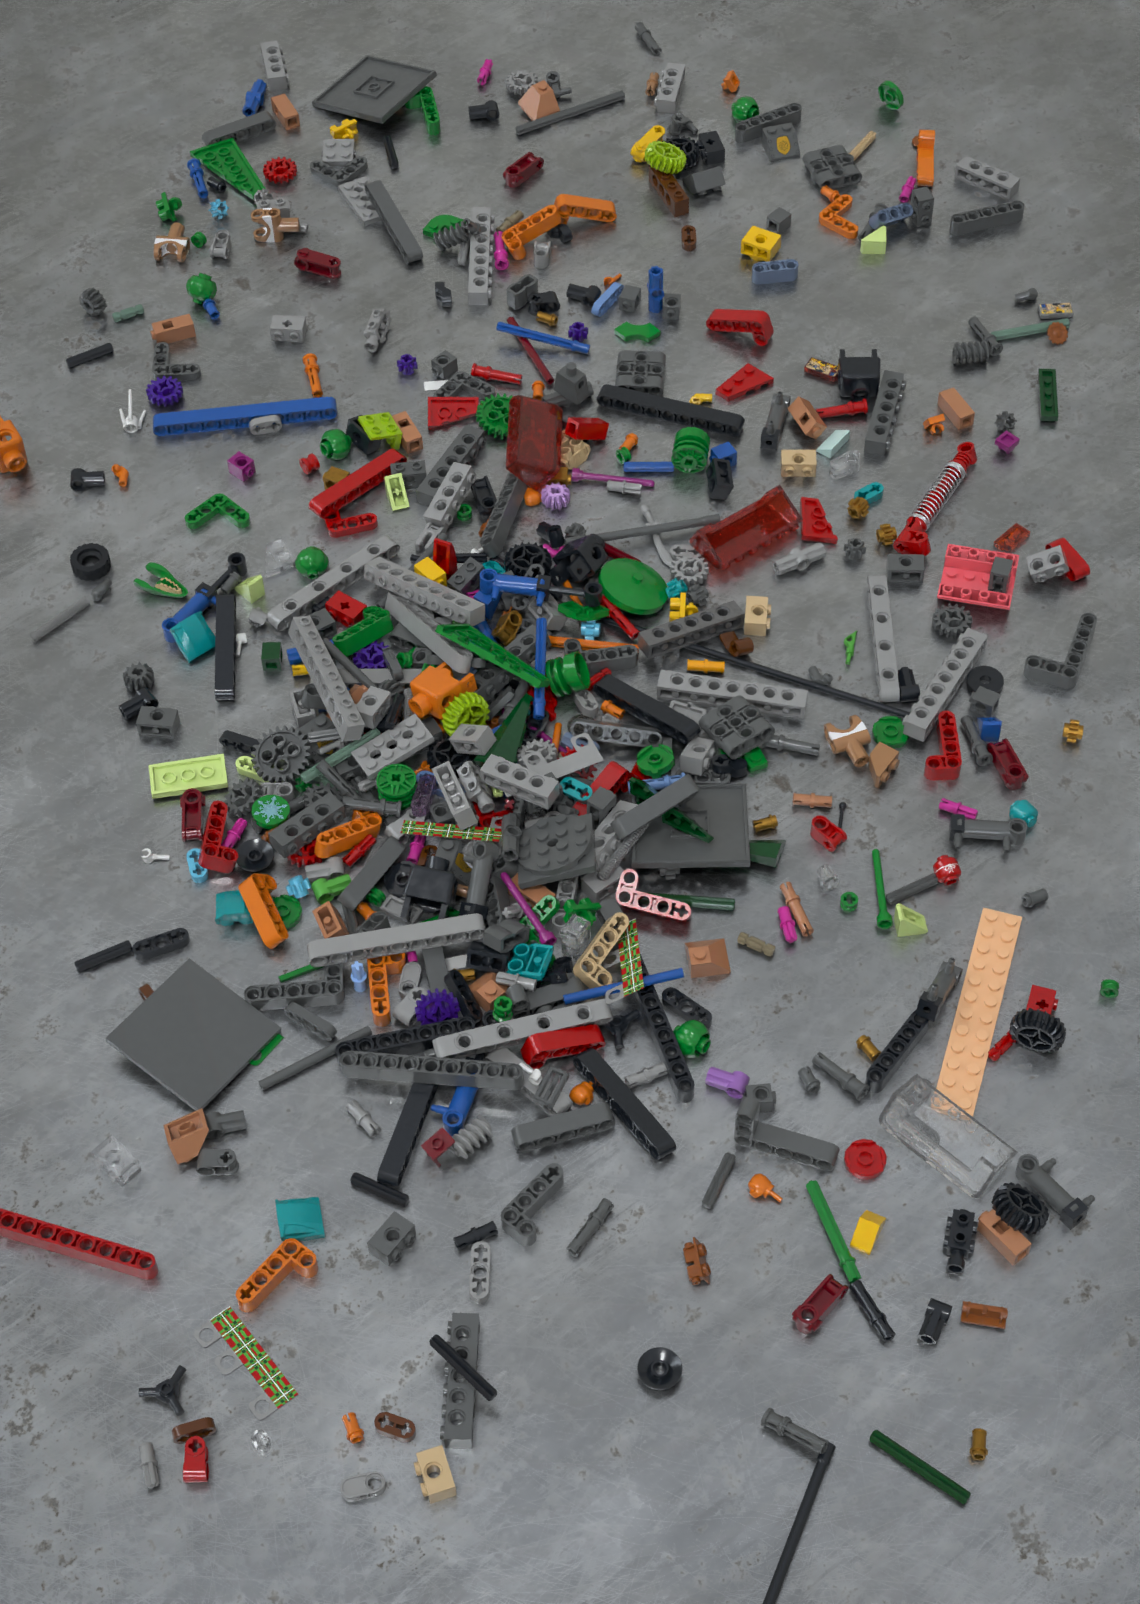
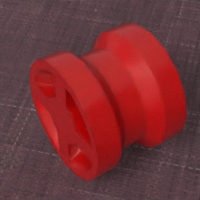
(309, 463)

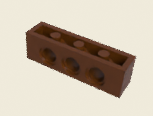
(669, 191)

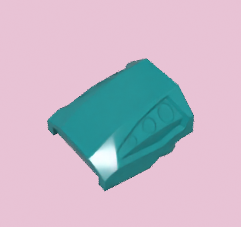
(193, 636)
(231, 908)
(531, 960)
(300, 1219)

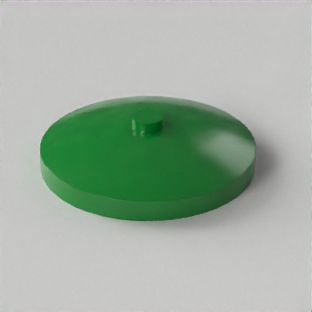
(633, 586)

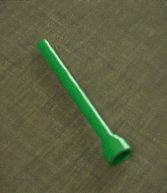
(884, 919)

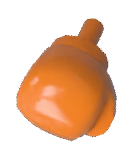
(532, 497)
(582, 1093)
(762, 1186)

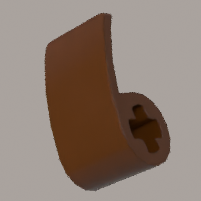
(736, 646)

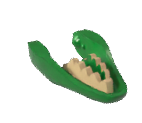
(166, 586)

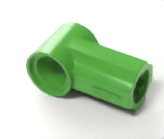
(327, 889)

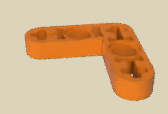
(829, 218)

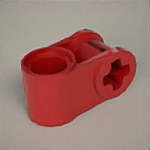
(827, 833)
(195, 1463)

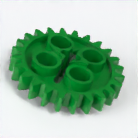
(494, 415)

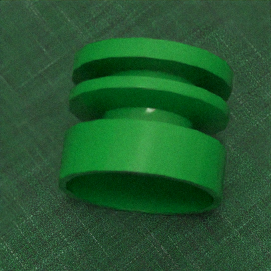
(690, 450)
(568, 674)
(397, 783)

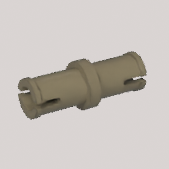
(510, 221)

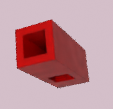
(586, 428)

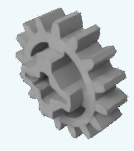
(520, 81)
(689, 569)
(547, 750)

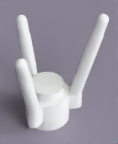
(131, 423)

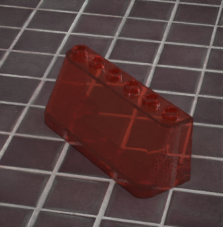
(534, 440)
(747, 529)

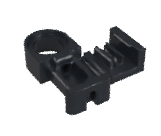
(561, 967)

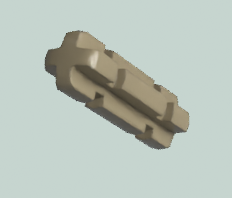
(756, 944)

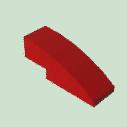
(445, 556)

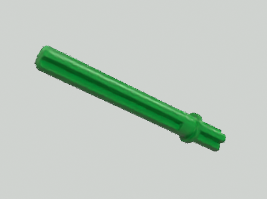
(847, 1262)

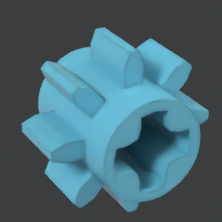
(214, 208)
(590, 629)
(298, 886)

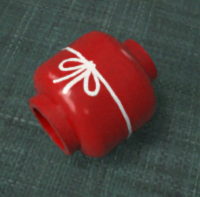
(947, 870)

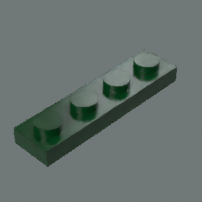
(1048, 395)

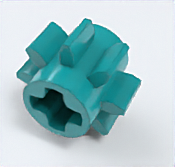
(675, 588)

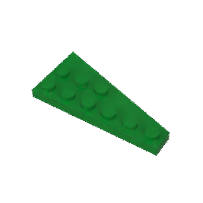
(230, 164)
(490, 650)

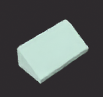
(833, 443)

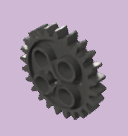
(268, 747)

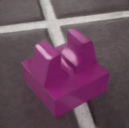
(1007, 442)

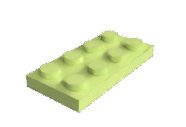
(197, 773)

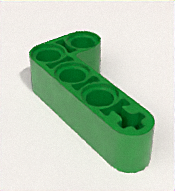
(425, 100)
(375, 625)

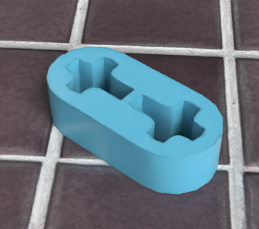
(193, 866)

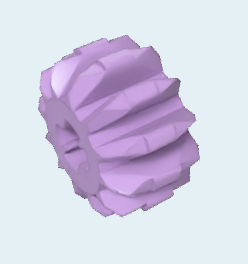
(555, 496)

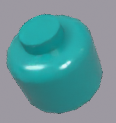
(1024, 810)

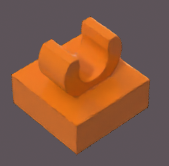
(730, 81)
(933, 422)

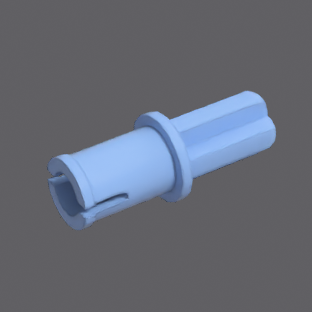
(358, 976)

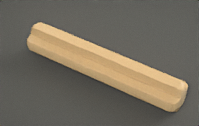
(863, 144)

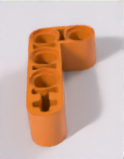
(925, 158)
(584, 208)
(530, 229)
(348, 834)
(257, 897)
(385, 966)
(251, 1294)

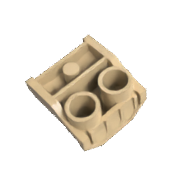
(573, 451)

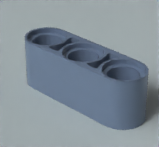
(891, 215)
(775, 271)

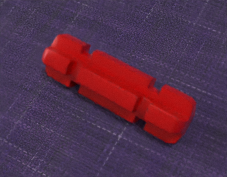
(595, 678)
(1001, 1047)

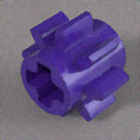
(578, 332)
(407, 364)

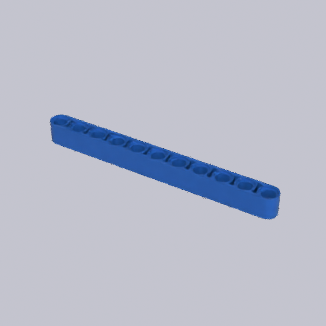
(239, 416)

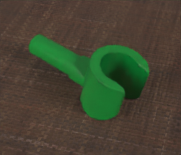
(301, 786)

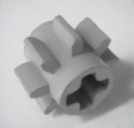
(262, 195)

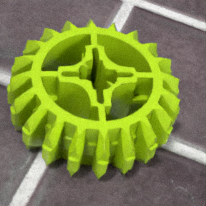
(665, 157)
(465, 709)

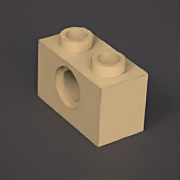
(798, 463)
(756, 616)
(435, 1461)

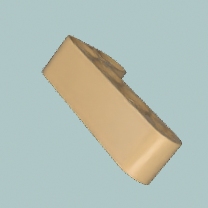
(603, 947)

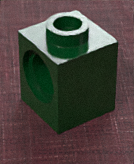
(272, 656)

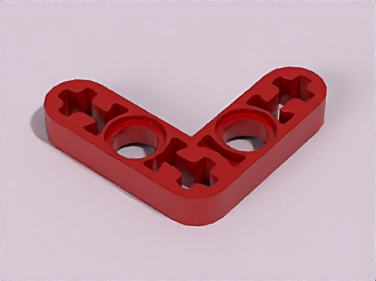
(338, 523)

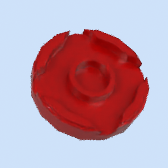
(865, 1159)

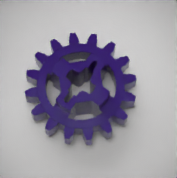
(164, 391)
(370, 656)
(436, 1007)

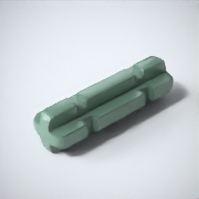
(128, 313)

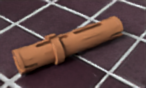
(793, 902)

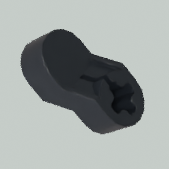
(561, 232)
(443, 294)
(724, 764)

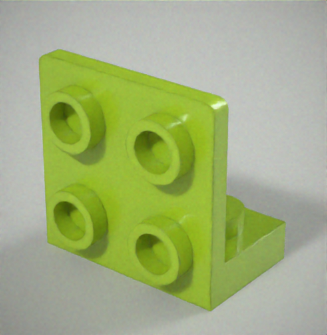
(382, 427)

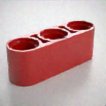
(1077, 565)

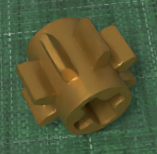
(858, 507)
(886, 534)
(1073, 731)

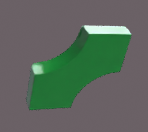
(641, 332)

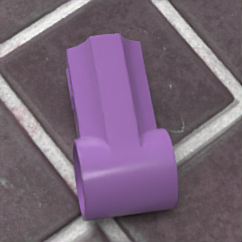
(731, 1083)

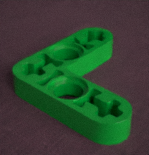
(217, 504)
(544, 918)

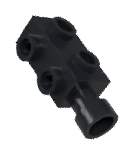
(959, 1240)

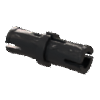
(475, 1235)

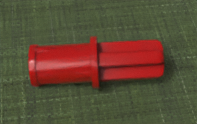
(359, 850)

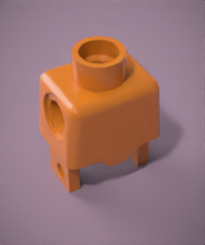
(12, 452)
(435, 688)

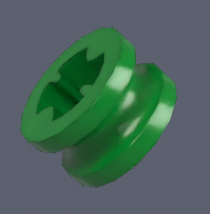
(198, 239)
(623, 455)
(464, 516)
(405, 659)
(376, 897)
(844, 903)
(1109, 988)

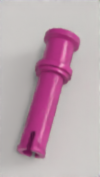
(500, 254)

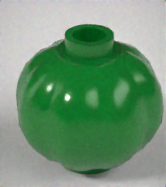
(744, 108)
(201, 288)
(335, 443)
(312, 562)
(692, 1037)

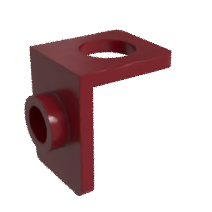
(437, 1145)

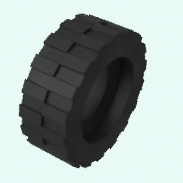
(90, 572)

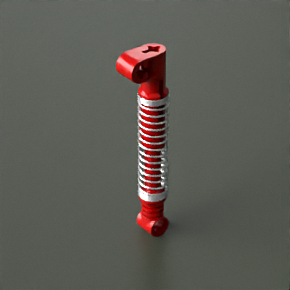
(913, 537)

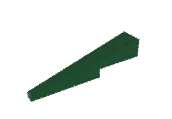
(509, 734)
(674, 816)
(766, 851)

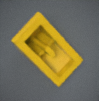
(867, 1231)

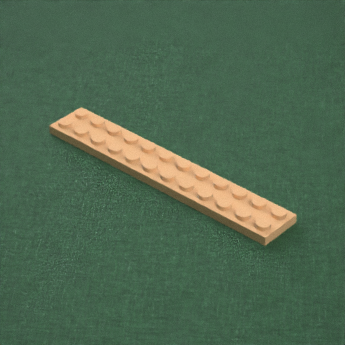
(978, 1008)

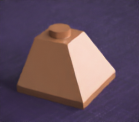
(539, 101)
(707, 958)
(487, 990)
(187, 1135)

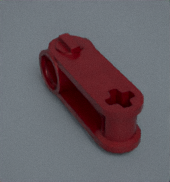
(522, 169)
(318, 263)
(1008, 764)
(192, 807)
(819, 1305)

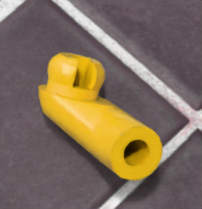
(699, 398)

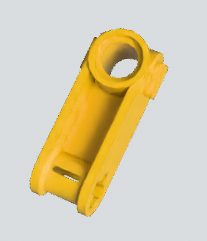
(638, 149)

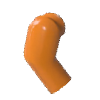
(121, 473)

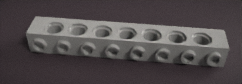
(480, 258)
(424, 591)
(326, 678)
(945, 684)
(716, 691)

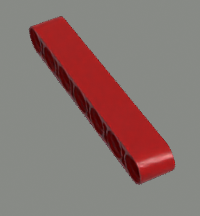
(355, 484)

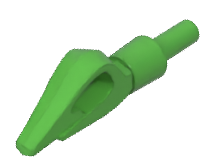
(850, 646)

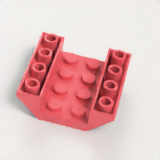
(968, 574)

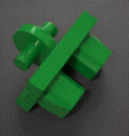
(168, 207)
(584, 909)

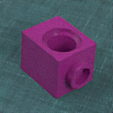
(241, 466)

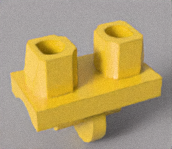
(345, 131)
(680, 604)

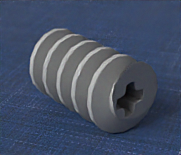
(470, 1136)

